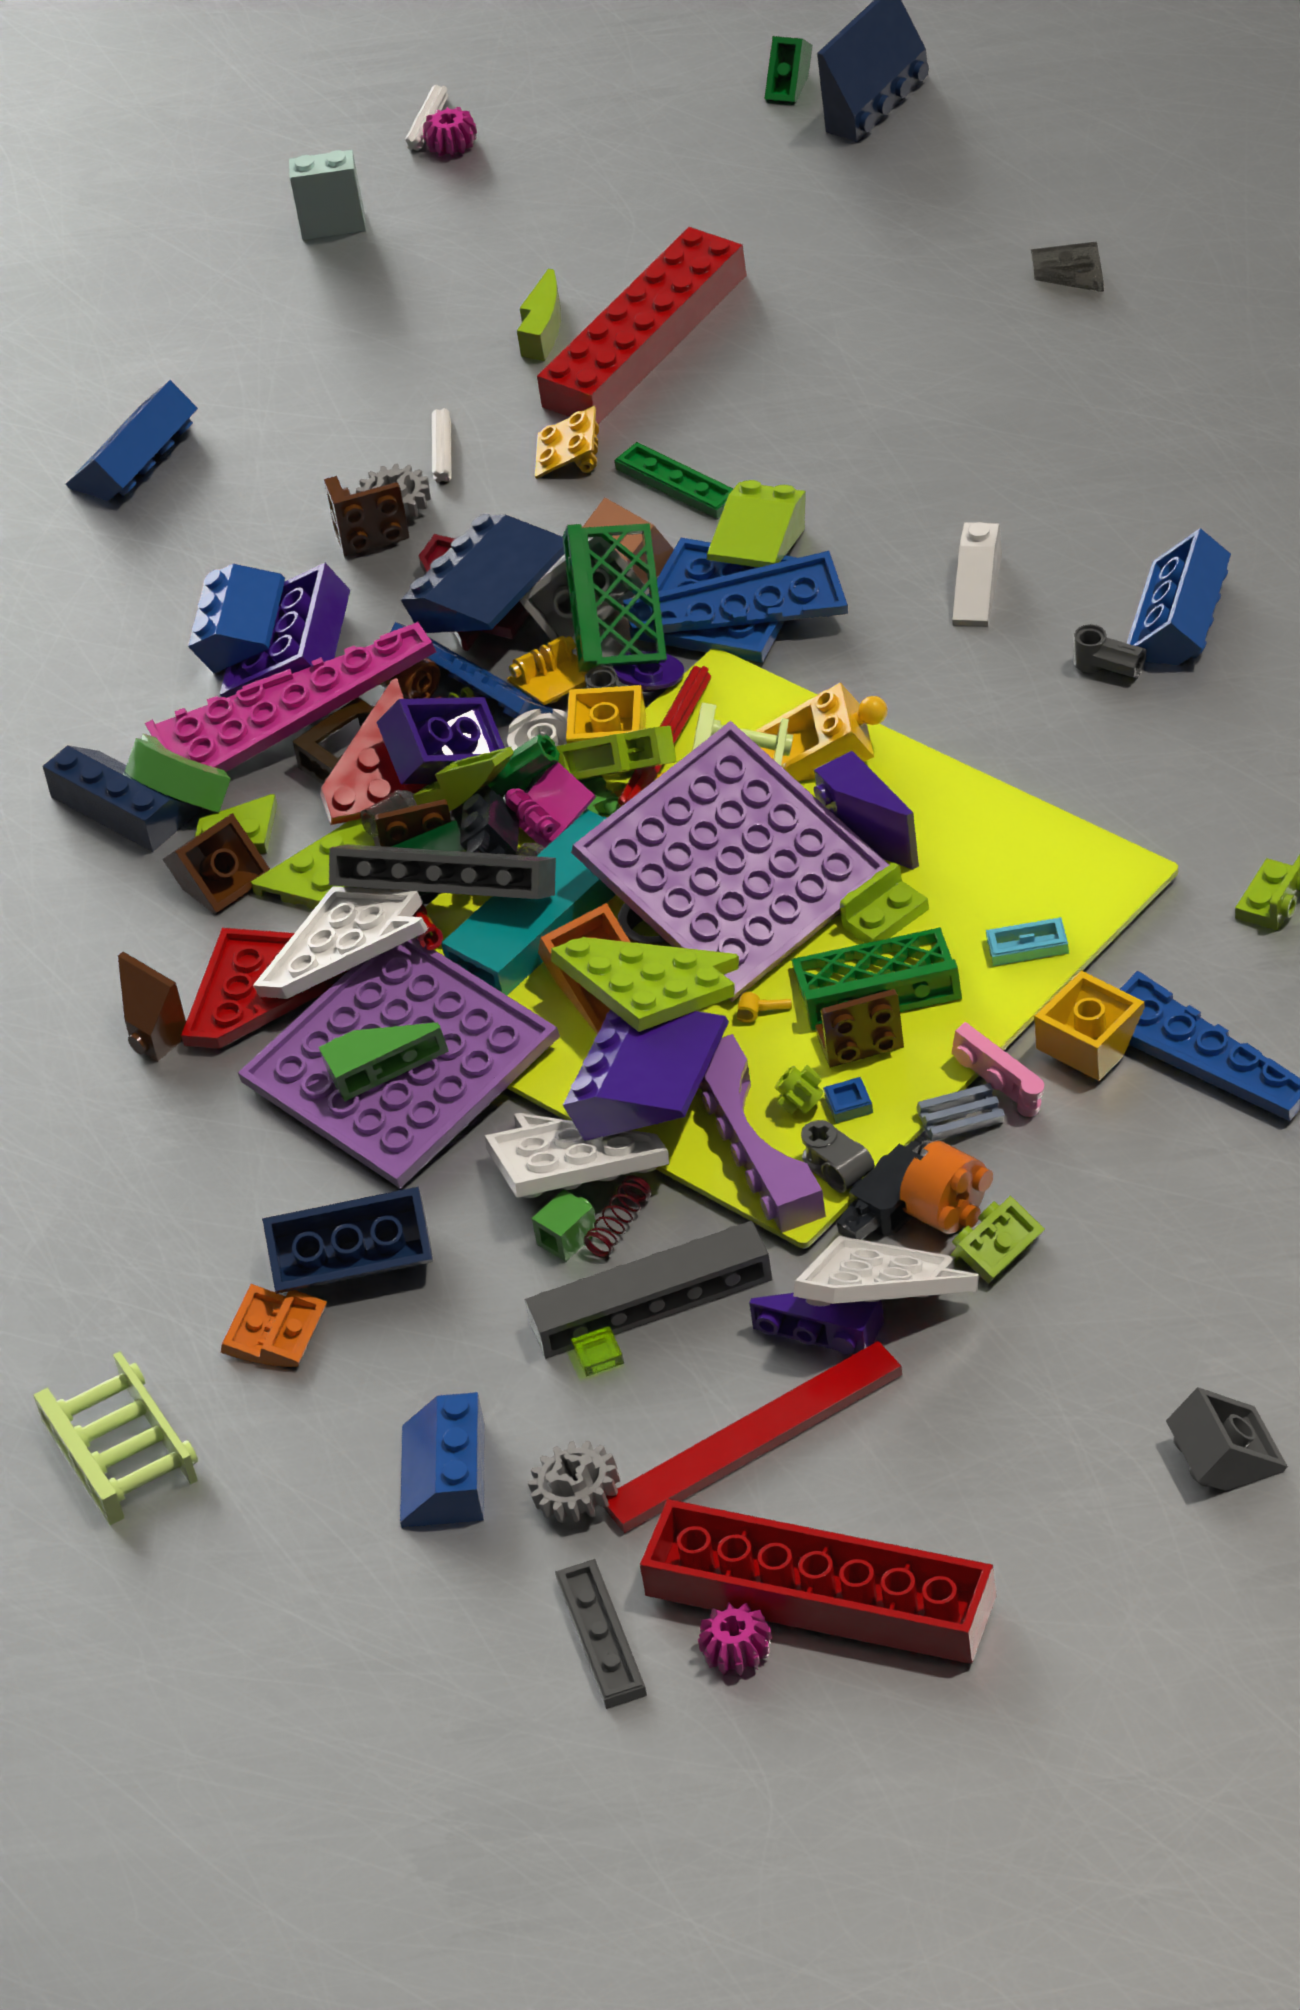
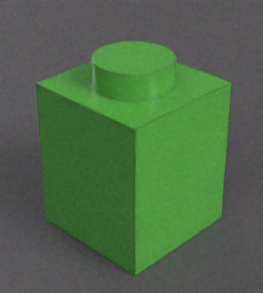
(563, 1225)

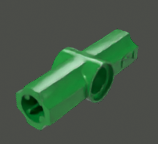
(525, 764)

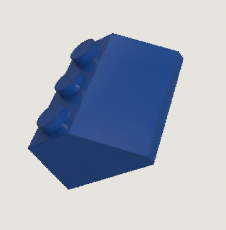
(235, 615)
(443, 1462)

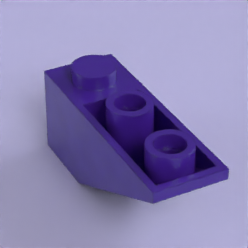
(836, 1326)

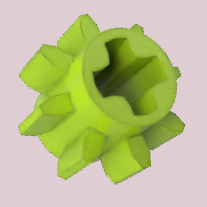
(799, 1089)

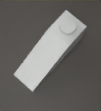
(977, 573)

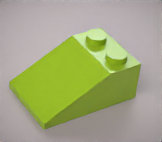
(758, 524)

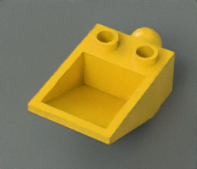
(827, 729)

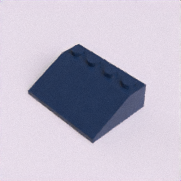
(870, 68)
(482, 575)

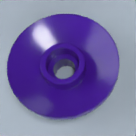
(653, 675)

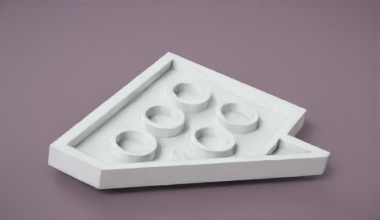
(340, 934)
(553, 1155)
(877, 1271)

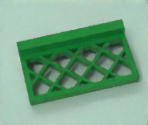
(583, 592)
(915, 984)

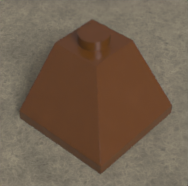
(217, 864)
(150, 1008)

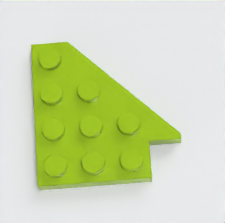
(646, 980)

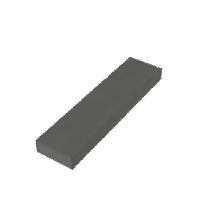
(600, 1634)

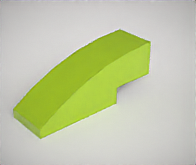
(540, 319)
(618, 752)
(464, 778)

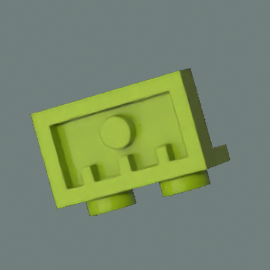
(1271, 894)
(881, 906)
(998, 1239)

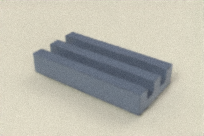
(957, 1106)

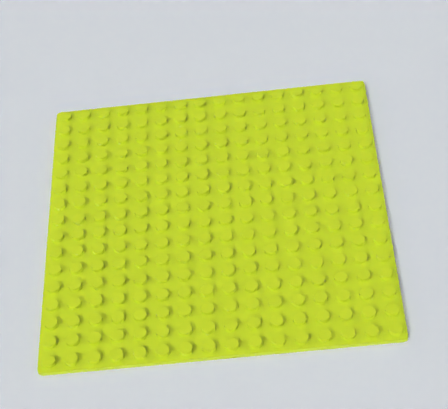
(984, 865)

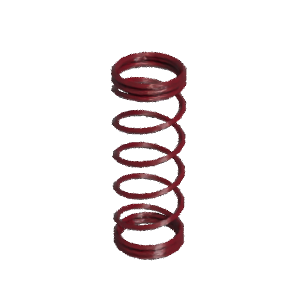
(630, 1195)

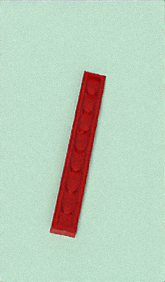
(753, 1435)

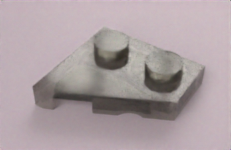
(1069, 266)

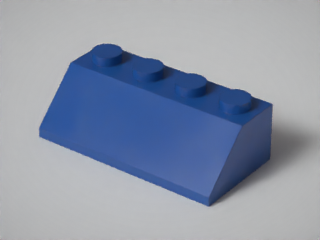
(134, 444)
(1180, 600)

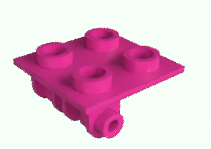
(550, 804)

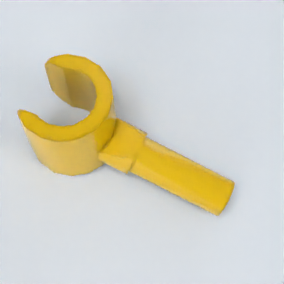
(750, 1004)

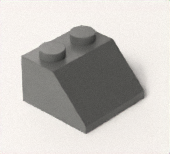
(1224, 1441)

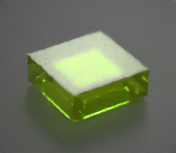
(597, 1351)

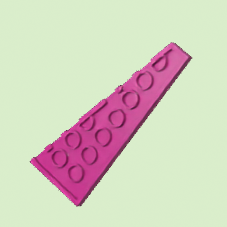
(284, 703)

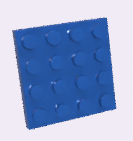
(690, 565)

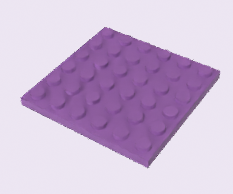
(730, 856)
(420, 1111)

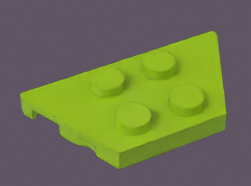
(306, 874)

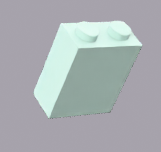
(327, 194)

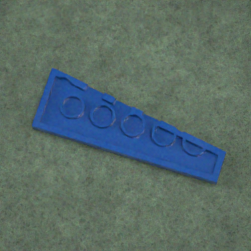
(759, 595)
(485, 683)
(1208, 1052)

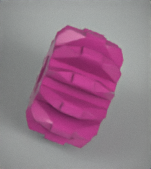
(449, 131)
(734, 1639)

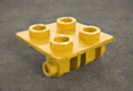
(567, 442)
(548, 673)

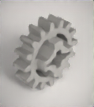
(413, 486)
(574, 1481)

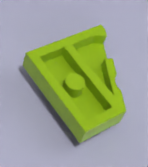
(254, 817)

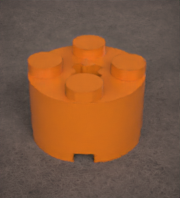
(945, 1188)

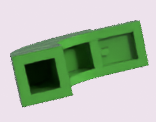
(176, 775)

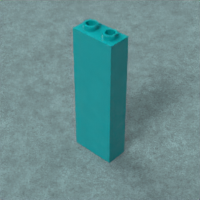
(505, 933)

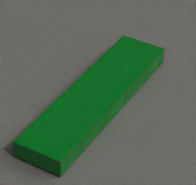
(674, 479)

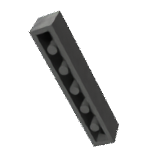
(442, 871)
(650, 1288)

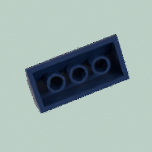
(107, 794)
(347, 1240)

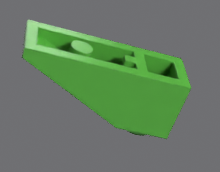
(379, 1054)

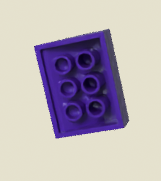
(303, 631)
(642, 1075)

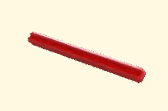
(676, 718)

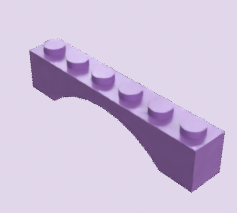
(785, 1184)

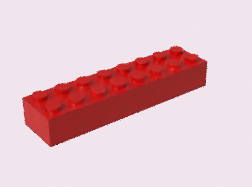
(642, 325)
(820, 1580)

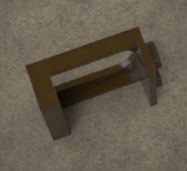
(314, 758)

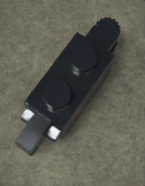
(489, 824)
(876, 1197)

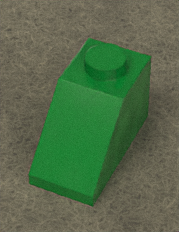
(787, 68)

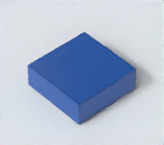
(848, 1100)

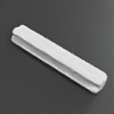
(434, 101)
(441, 445)

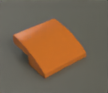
(273, 1327)

